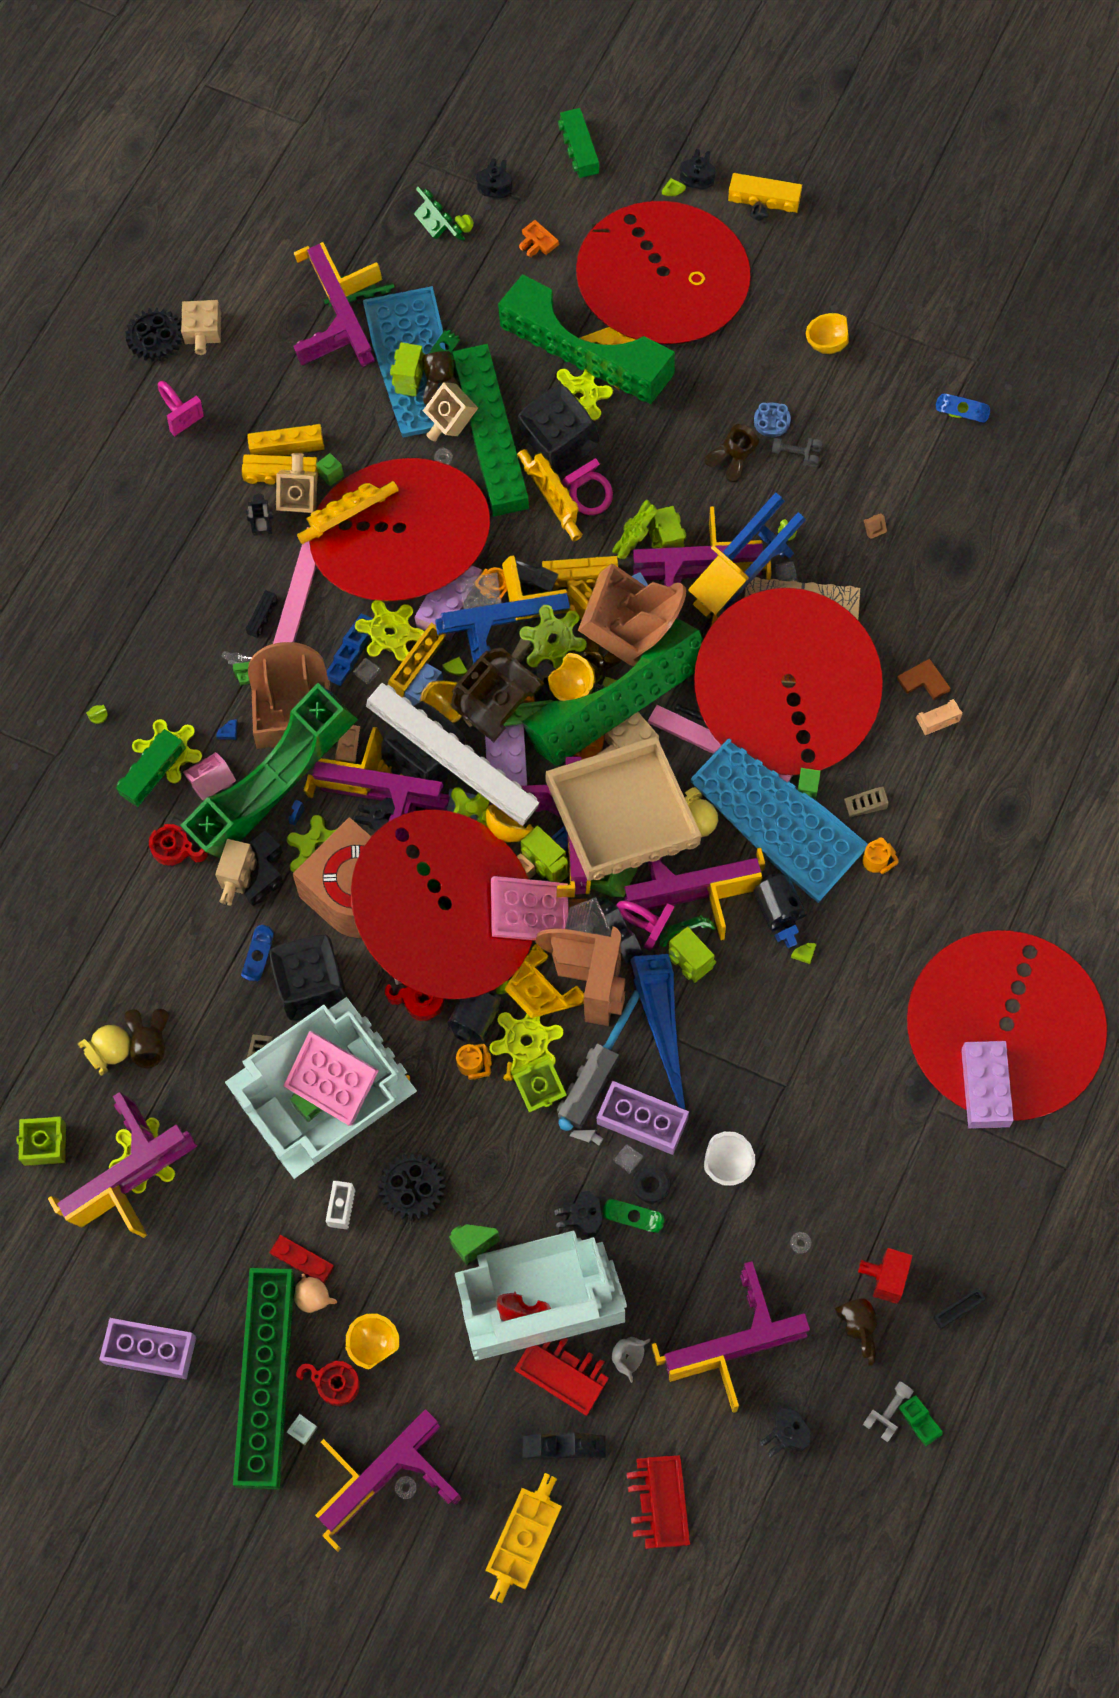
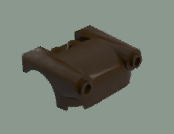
(493, 691)

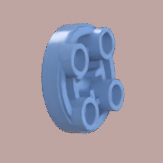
(772, 419)

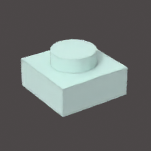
(302, 1429)

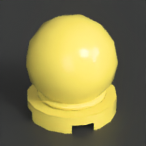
(702, 811)
(108, 1046)

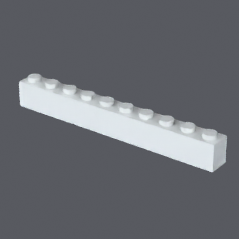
(452, 754)

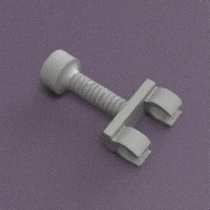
(903, 1391)

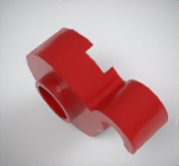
(178, 851)
(413, 1004)
(327, 1375)

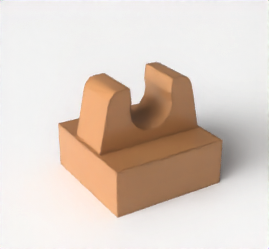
(875, 526)

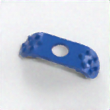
(977, 411)
(261, 942)

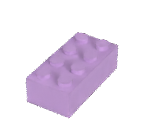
(443, 600)
(509, 754)
(987, 1084)
(642, 1117)
(148, 1348)

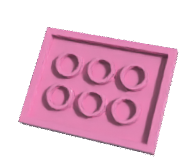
(526, 907)
(331, 1078)

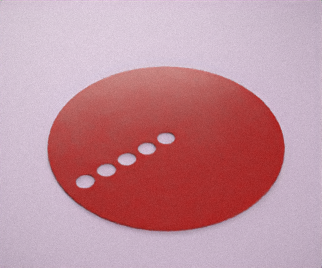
(669, 309)
(442, 537)
(795, 635)
(400, 918)
(1055, 1033)

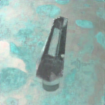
(235, 657)

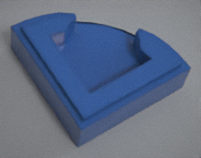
(228, 731)
(298, 810)

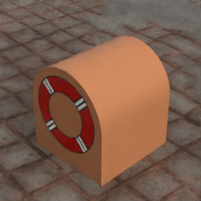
(327, 877)

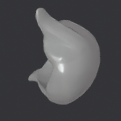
(635, 1349)

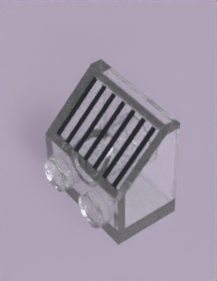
(588, 918)

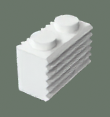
(340, 1205)

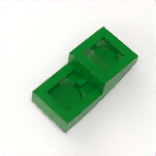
(920, 1420)

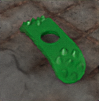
(448, 338)
(669, 932)
(618, 1212)

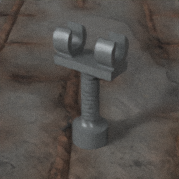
(810, 460)

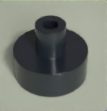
(759, 211)

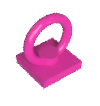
(182, 414)
(581, 477)
(655, 923)

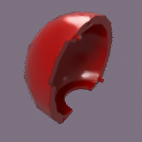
(512, 1306)

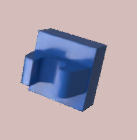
(787, 936)

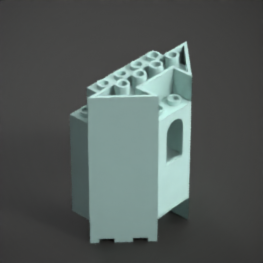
(268, 1102)
(557, 1270)

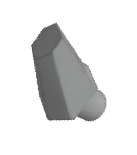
(587, 1135)

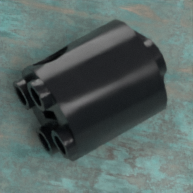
(779, 901)
(474, 1017)

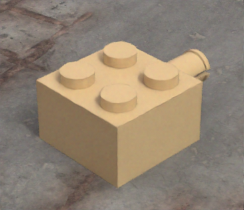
(201, 323)
(449, 411)
(296, 488)
(629, 732)
(235, 869)

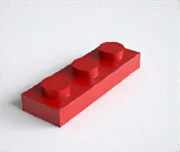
(301, 1259)

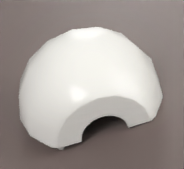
(729, 1158)

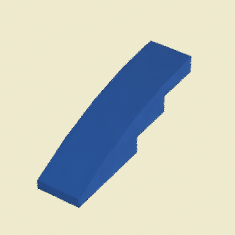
(348, 653)

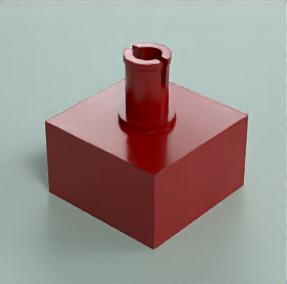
(889, 1275)

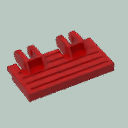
(561, 1376)
(663, 1501)

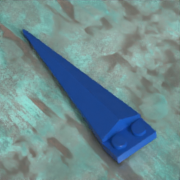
(656, 990)

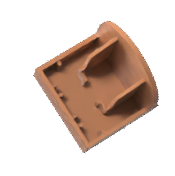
(629, 615)
(278, 681)
(593, 960)

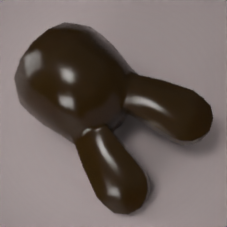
(438, 369)
(739, 444)
(598, 662)
(146, 1038)
(860, 1324)

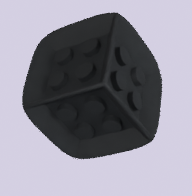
(559, 428)
(410, 759)
(307, 975)

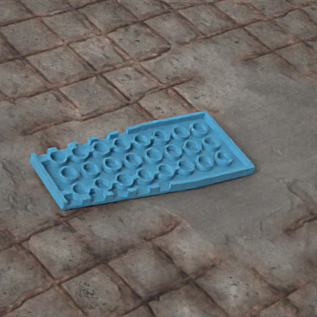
(409, 319)
(774, 816)

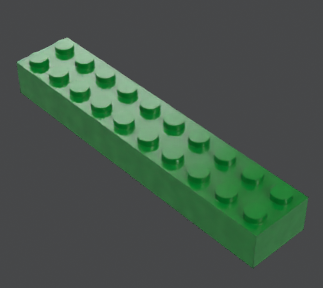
(491, 431)
(264, 1379)

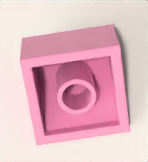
(210, 776)

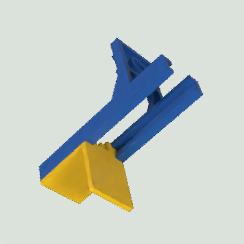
(723, 579)
(520, 608)

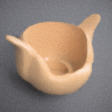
(312, 1295)

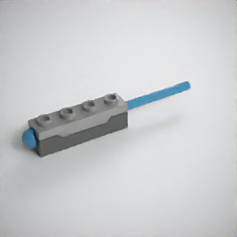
(592, 1076)

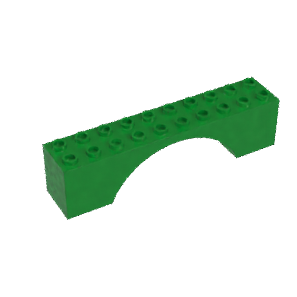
(635, 366)
(571, 725)
(311, 731)

